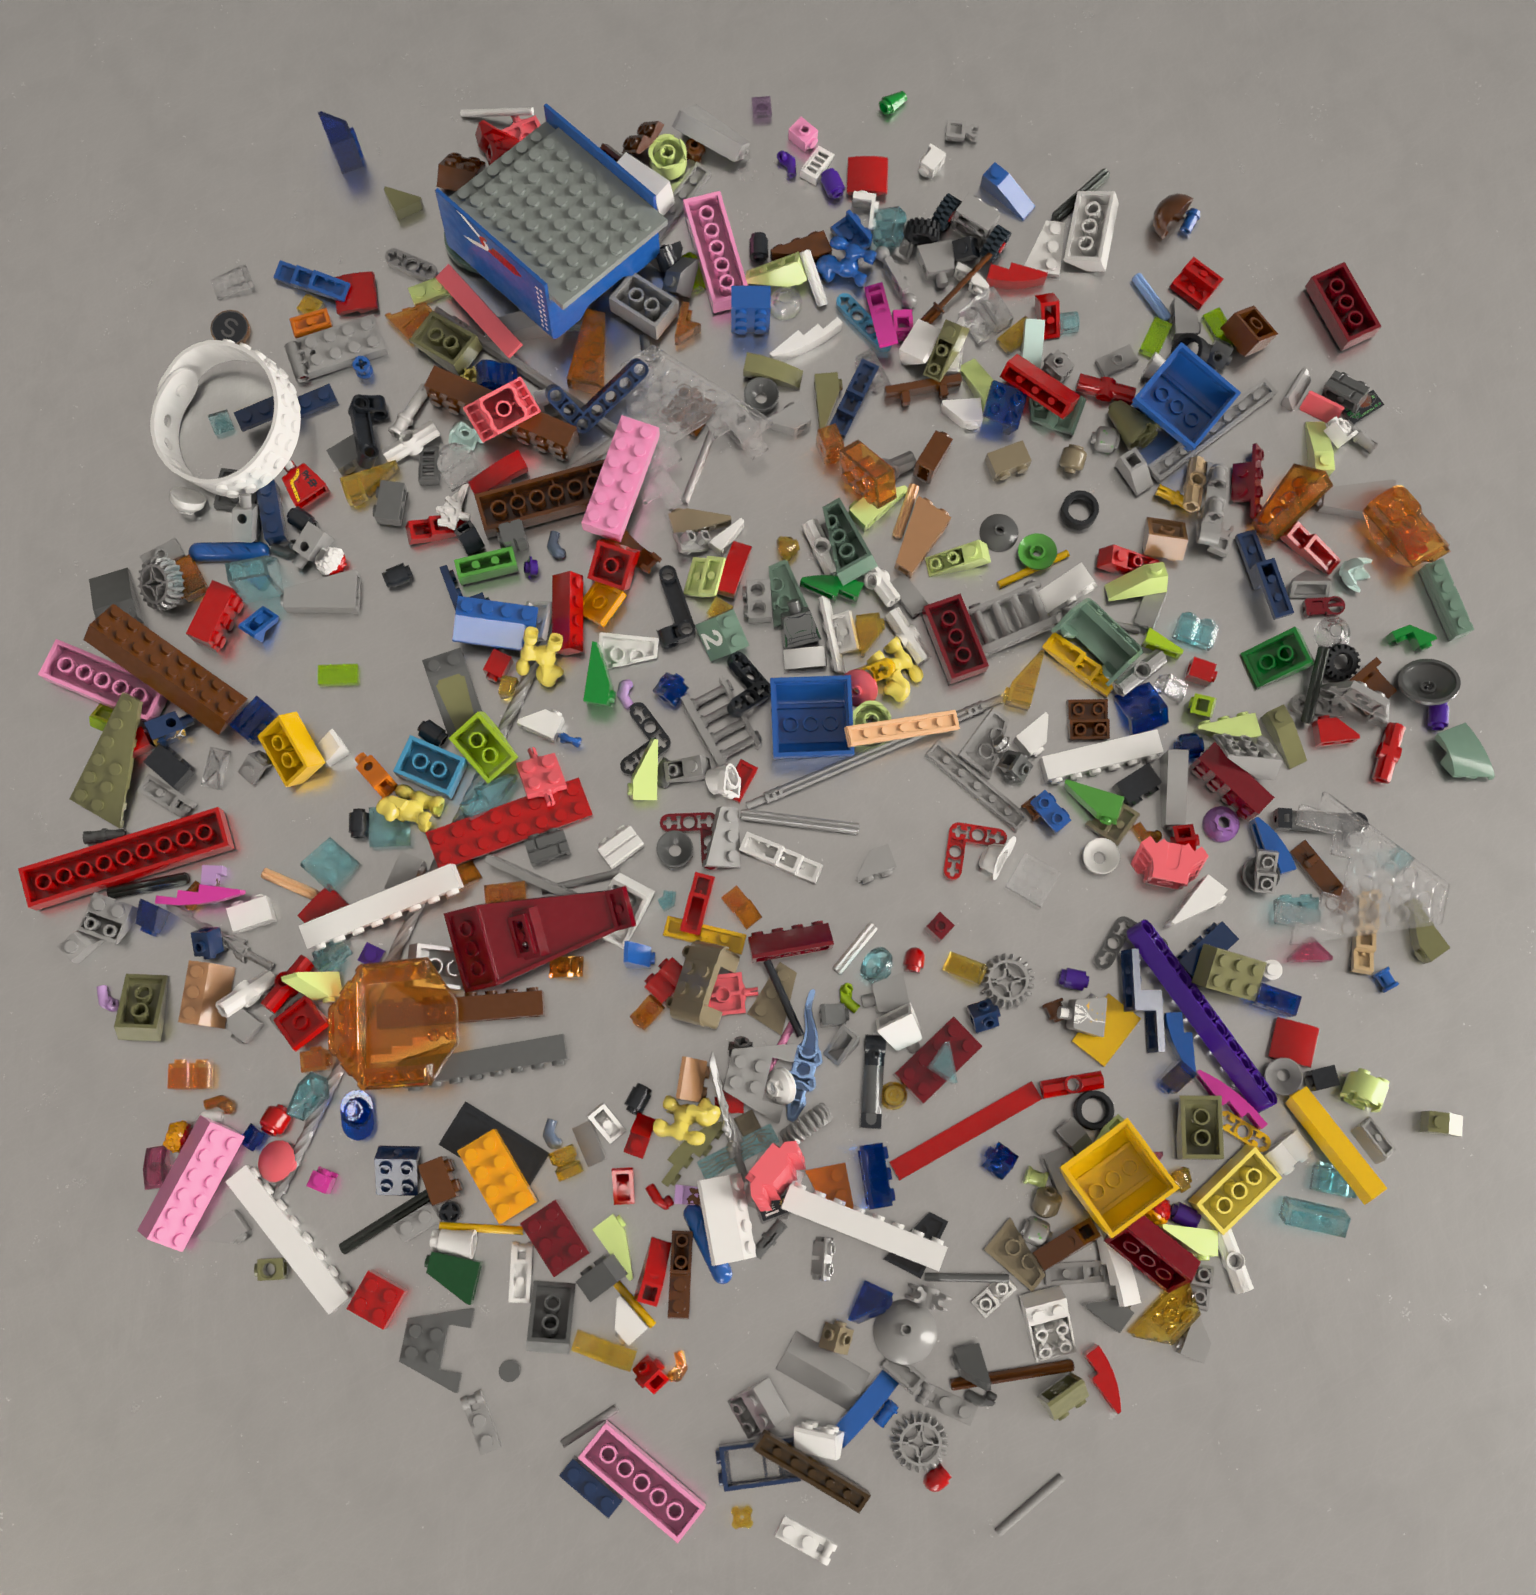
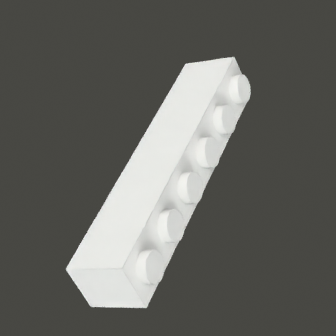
(1101, 756)

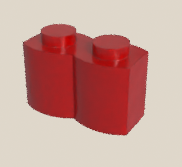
(665, 980)

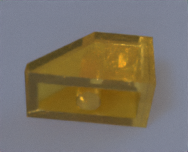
(868, 631)

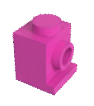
(905, 319)
(322, 1180)

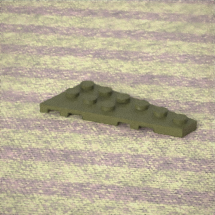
(109, 769)

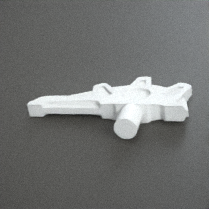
(452, 511)

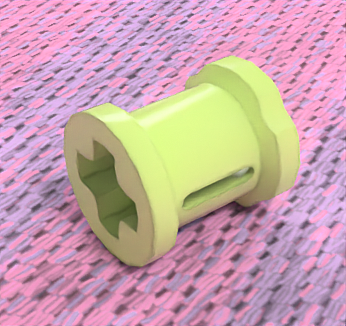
(1035, 1177)

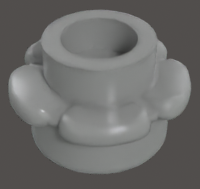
(1001, 743)

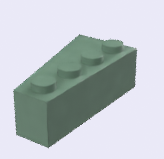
(848, 547)

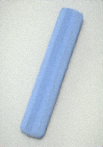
(1151, 297)

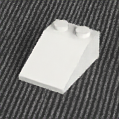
(1203, 896)
(640, 898)

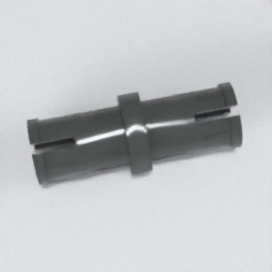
(102, 835)
(769, 1238)

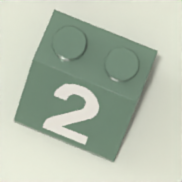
(722, 635)

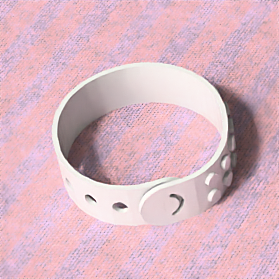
(179, 387)

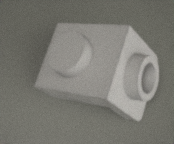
(254, 766)

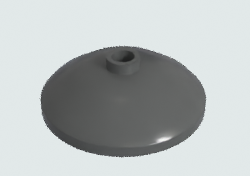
(1429, 681)

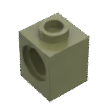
(280, 1272)

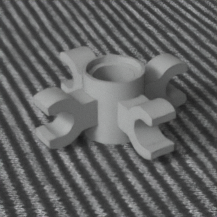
(928, 1297)

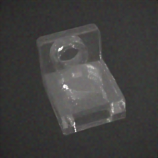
(1171, 687)

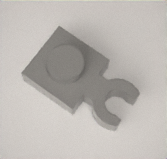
(957, 130)
(1224, 542)

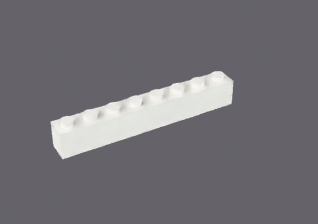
(381, 906)
(864, 1227)
(289, 1239)

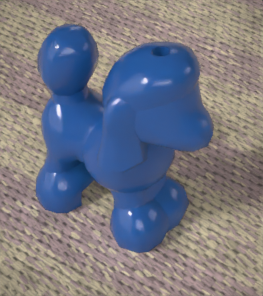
(847, 267)

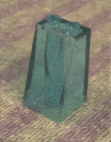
(255, 578)

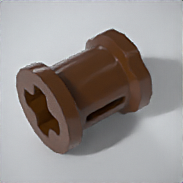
(1030, 809)

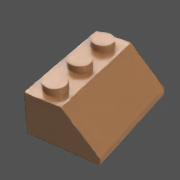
(202, 989)

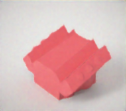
(501, 409)
(1168, 863)
(774, 1173)

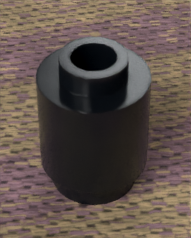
(758, 247)
(298, 518)
(397, 575)
(432, 733)
(359, 823)
(638, 1099)

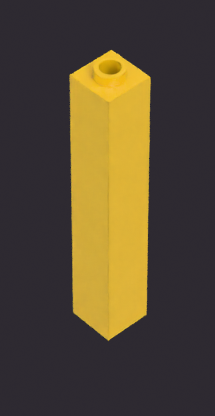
(1335, 1145)

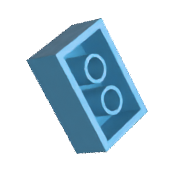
(430, 767)

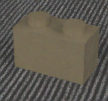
(1008, 461)

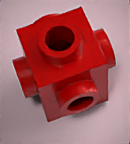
(1185, 834)
(646, 1372)

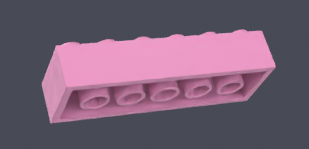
(714, 248)
(620, 478)
(98, 679)
(190, 1184)
(642, 1481)

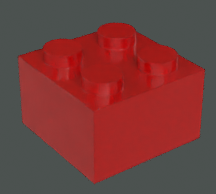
(613, 564)
(377, 1299)

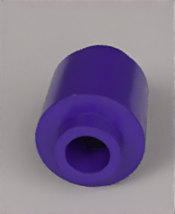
(832, 183)
(1438, 716)
(1073, 979)
(1184, 1215)

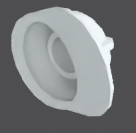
(995, 856)

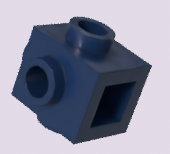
(983, 1015)

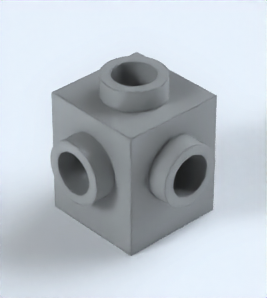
(1058, 365)

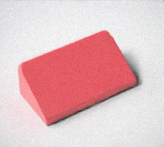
(1320, 407)

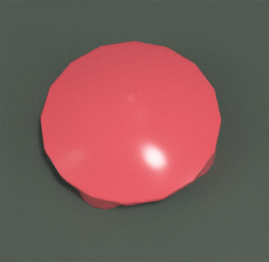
(276, 1161)

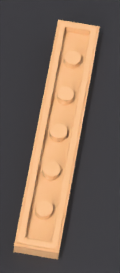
(901, 728)

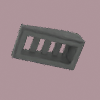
(429, 479)

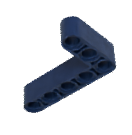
(599, 398)

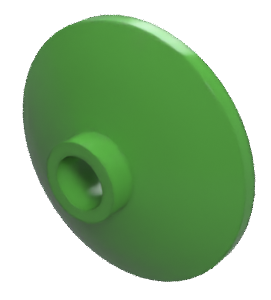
(1039, 544)

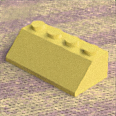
(1235, 1189)

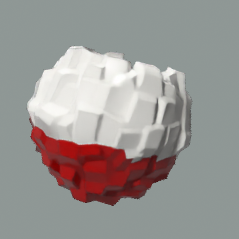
(330, 561)

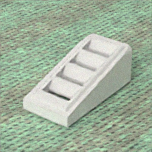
(810, 176)
(722, 541)

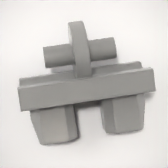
(692, 541)

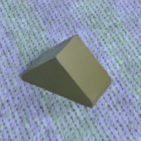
(403, 203)

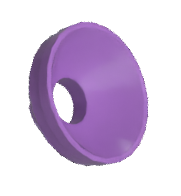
(1214, 830)

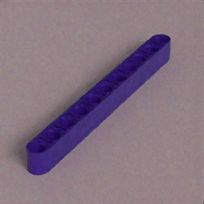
(1202, 1016)

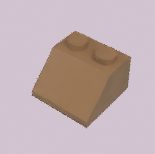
(1165, 539)
(692, 1080)

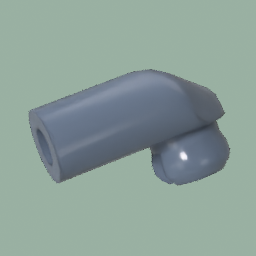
(553, 546)
(549, 1135)

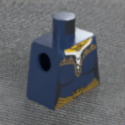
(168, 728)

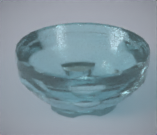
(873, 964)

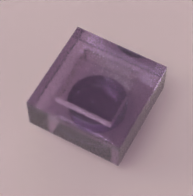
(761, 107)

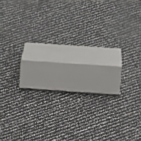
(823, 1371)

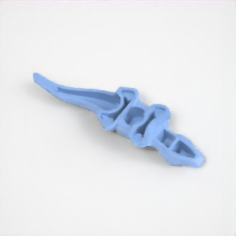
(805, 1062)

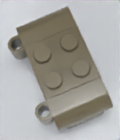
(697, 983)

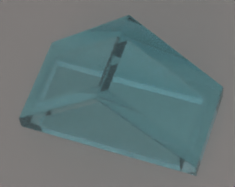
(943, 1064)

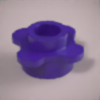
(531, 567)

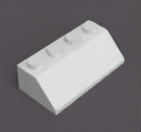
(1091, 230)
(726, 1219)

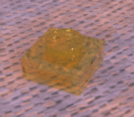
(309, 304)
(718, 606)

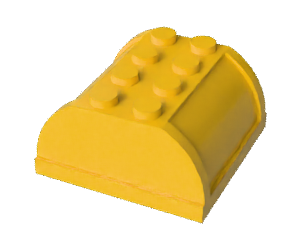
(1118, 1178)

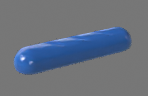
(227, 551)
(694, 1219)

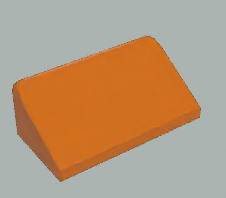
(310, 323)

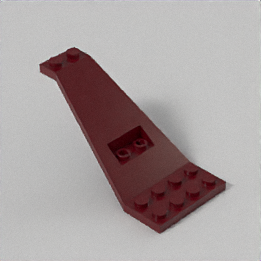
(493, 944)

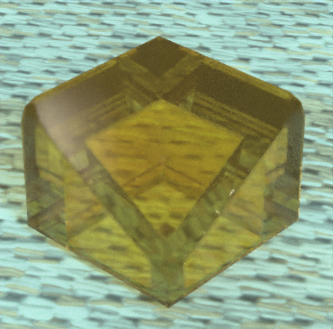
(507, 686)

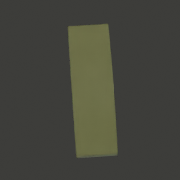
(779, 372)

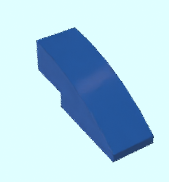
(1269, 840)
(1179, 1041)

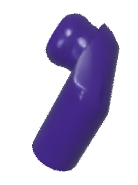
(788, 161)

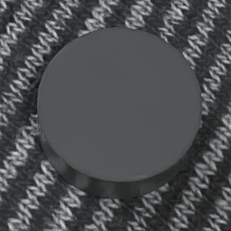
(509, 1370)

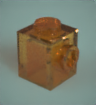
(315, 1060)

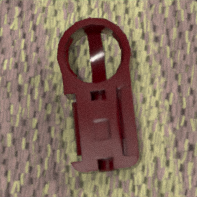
(1320, 606)

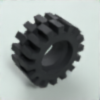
(922, 231)
(1352, 664)

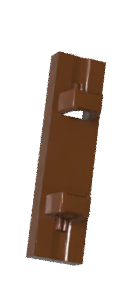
(921, 387)
(1316, 869)

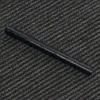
(783, 997)

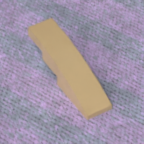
(1363, 954)

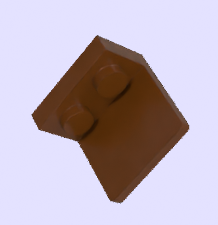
(1374, 679)

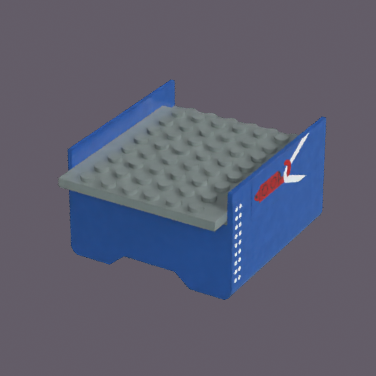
(553, 223)

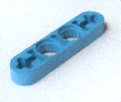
(861, 324)

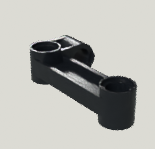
(361, 411)
(672, 635)

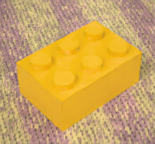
(291, 749)

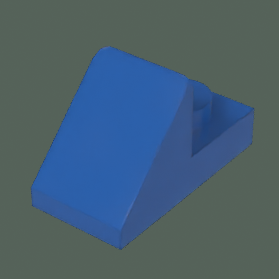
(259, 623)

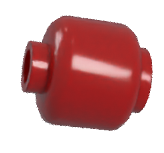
(275, 1120)

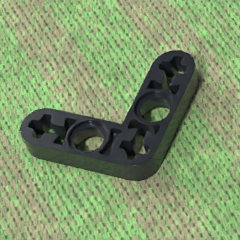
(753, 685)
(663, 736)

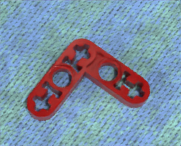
(960, 842)

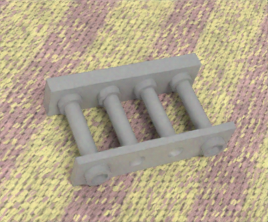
(1027, 629)
(710, 739)

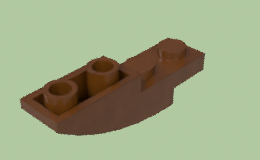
(680, 1274)

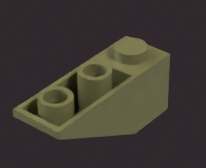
(945, 350)

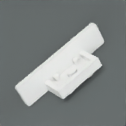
(840, 633)

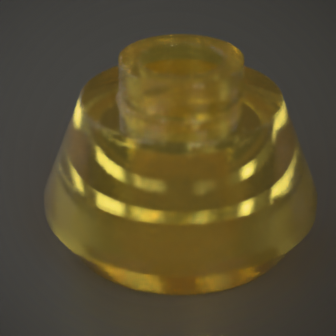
(787, 547)
(892, 1102)
(1182, 1178)

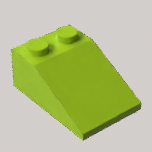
(484, 746)

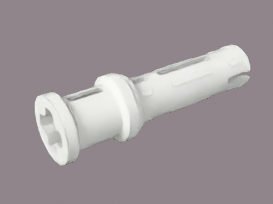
(405, 418)

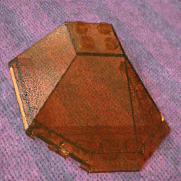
(394, 1024)

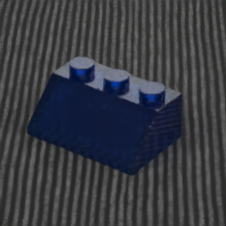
(343, 142)
(875, 1175)

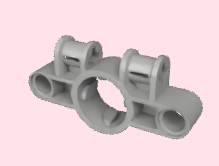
(1212, 504)

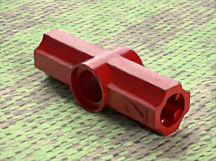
(1105, 389)
(1388, 752)
(281, 990)
(1058, 1086)

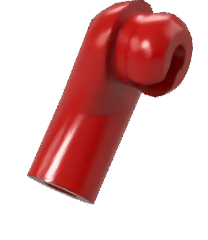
(657, 1199)

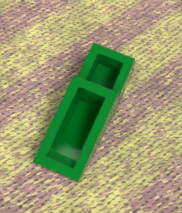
(831, 587)

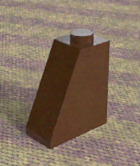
(932, 456)

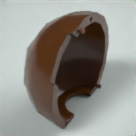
(1170, 209)

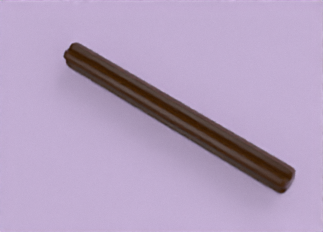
(1018, 1373)

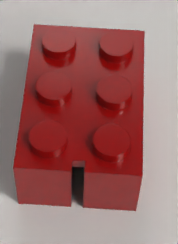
(215, 616)

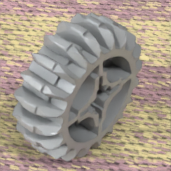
(161, 583)
(1007, 989)
(807, 1124)
(938, 1443)

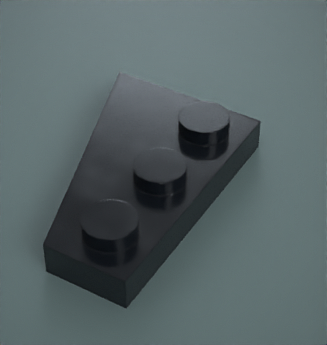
(932, 1227)

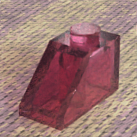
(156, 1167)

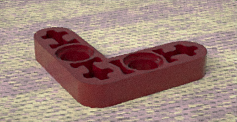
(704, 830)

